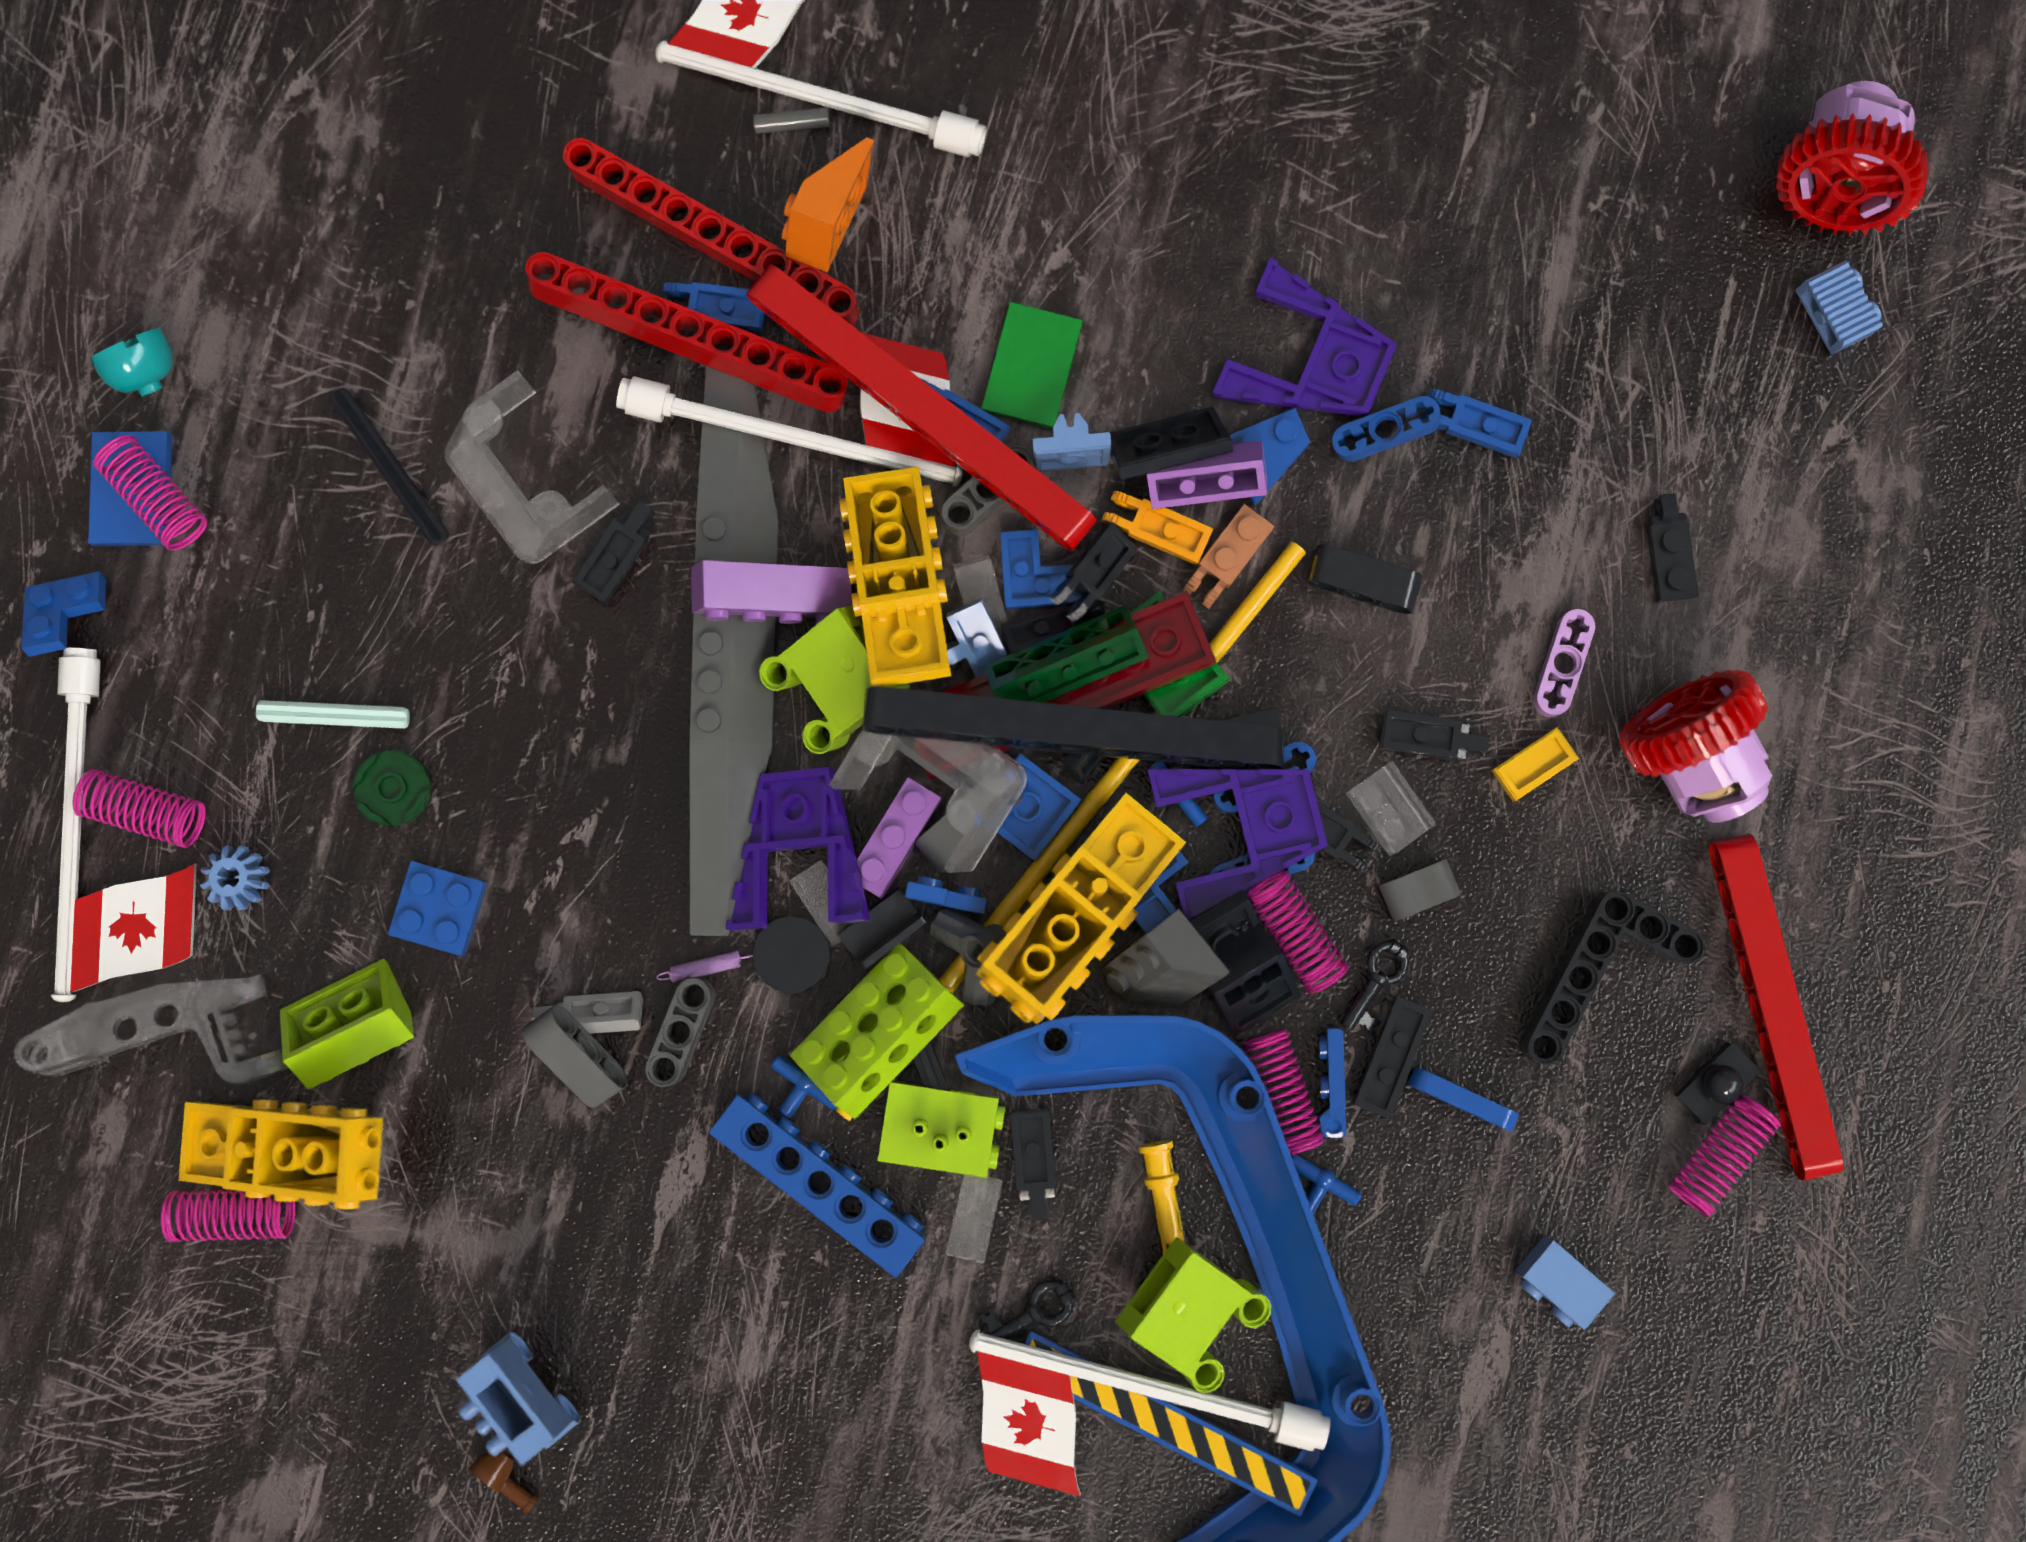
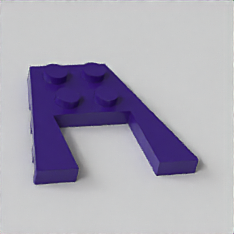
(1342, 367)
(791, 814)
(1276, 817)

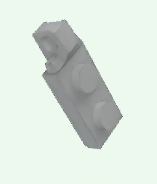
(603, 1011)

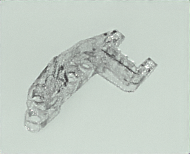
(91, 1031)

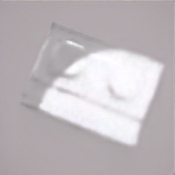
(1391, 808)

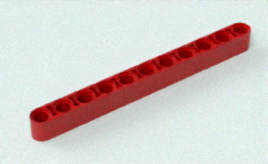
(921, 407)

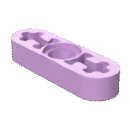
(1563, 633)

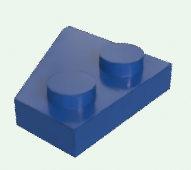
(1282, 443)

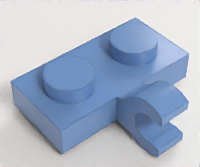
(976, 637)

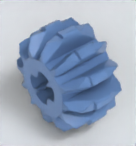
(221, 873)

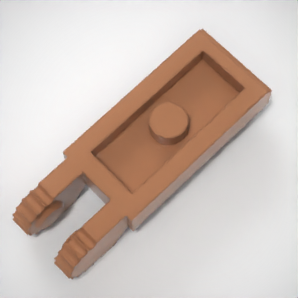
(1231, 552)

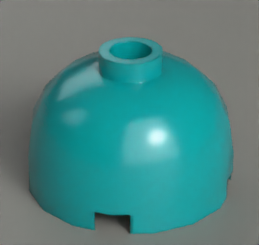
(136, 363)

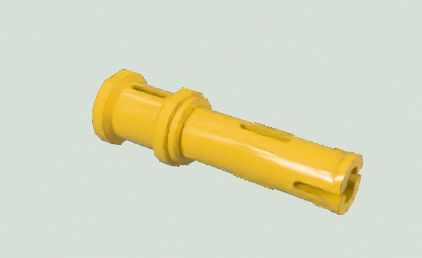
(1162, 1182)

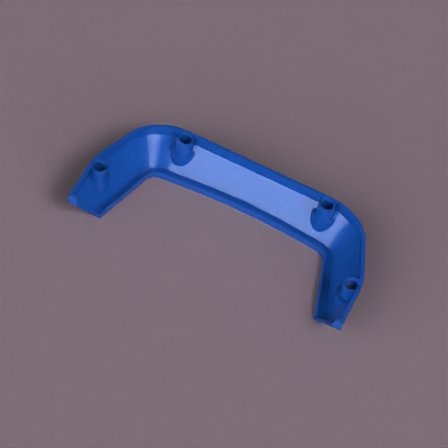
(1276, 1225)

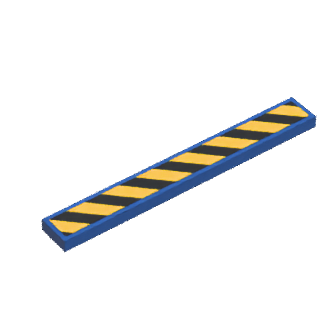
(1193, 1437)

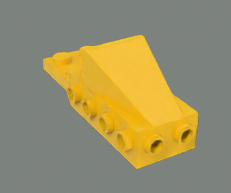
(896, 575)
(1078, 912)
(283, 1151)

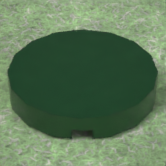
(392, 788)

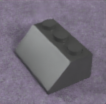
(1165, 965)

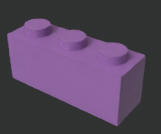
(1211, 479)
(896, 836)

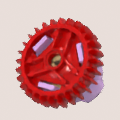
(1854, 162)
(1704, 745)

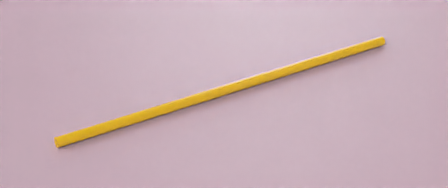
(1121, 767)

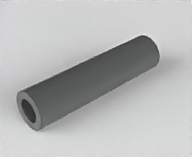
(791, 120)

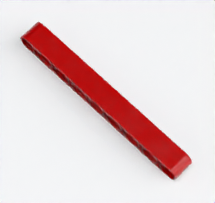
(698, 220)
(674, 319)
(1775, 1007)

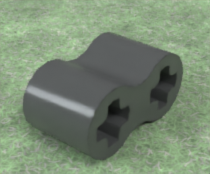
(1420, 890)

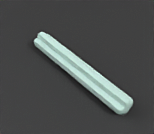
(332, 714)

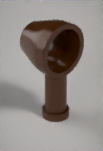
(495, 1473)

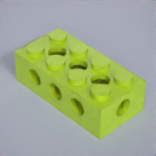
(876, 1031)

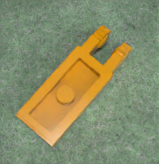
(1161, 528)

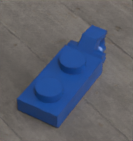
(1333, 1085)

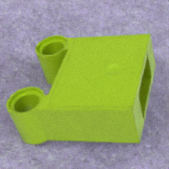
(835, 673)
(1184, 1310)

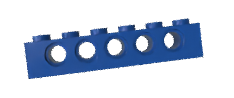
(889, 1253)

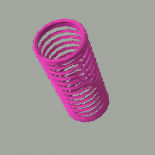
(115, 466)
(178, 819)
(1325, 967)
(1755, 1113)
(1310, 1138)
(271, 1212)

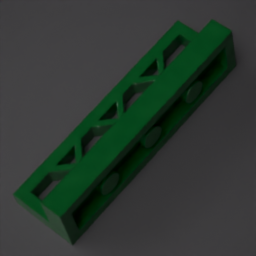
(1068, 664)

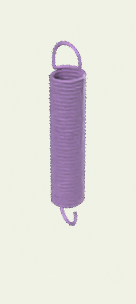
(704, 966)

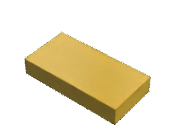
(1535, 764)

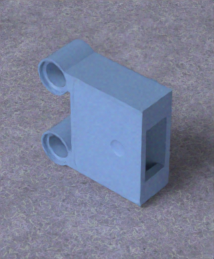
(514, 1401)

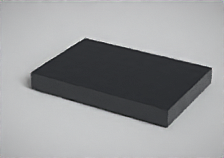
(1169, 442)

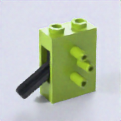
(939, 1125)

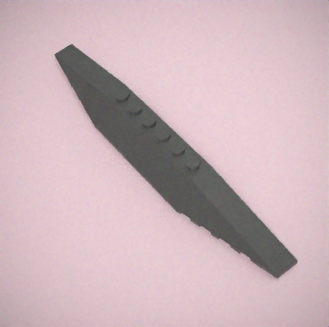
(728, 701)

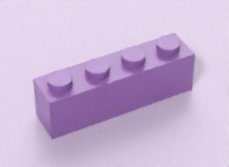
(768, 590)

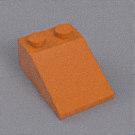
(826, 207)

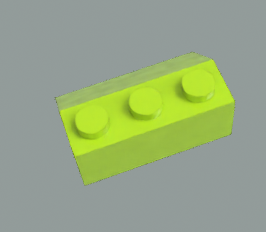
(344, 1024)

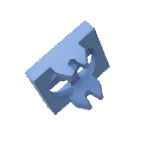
(1071, 447)

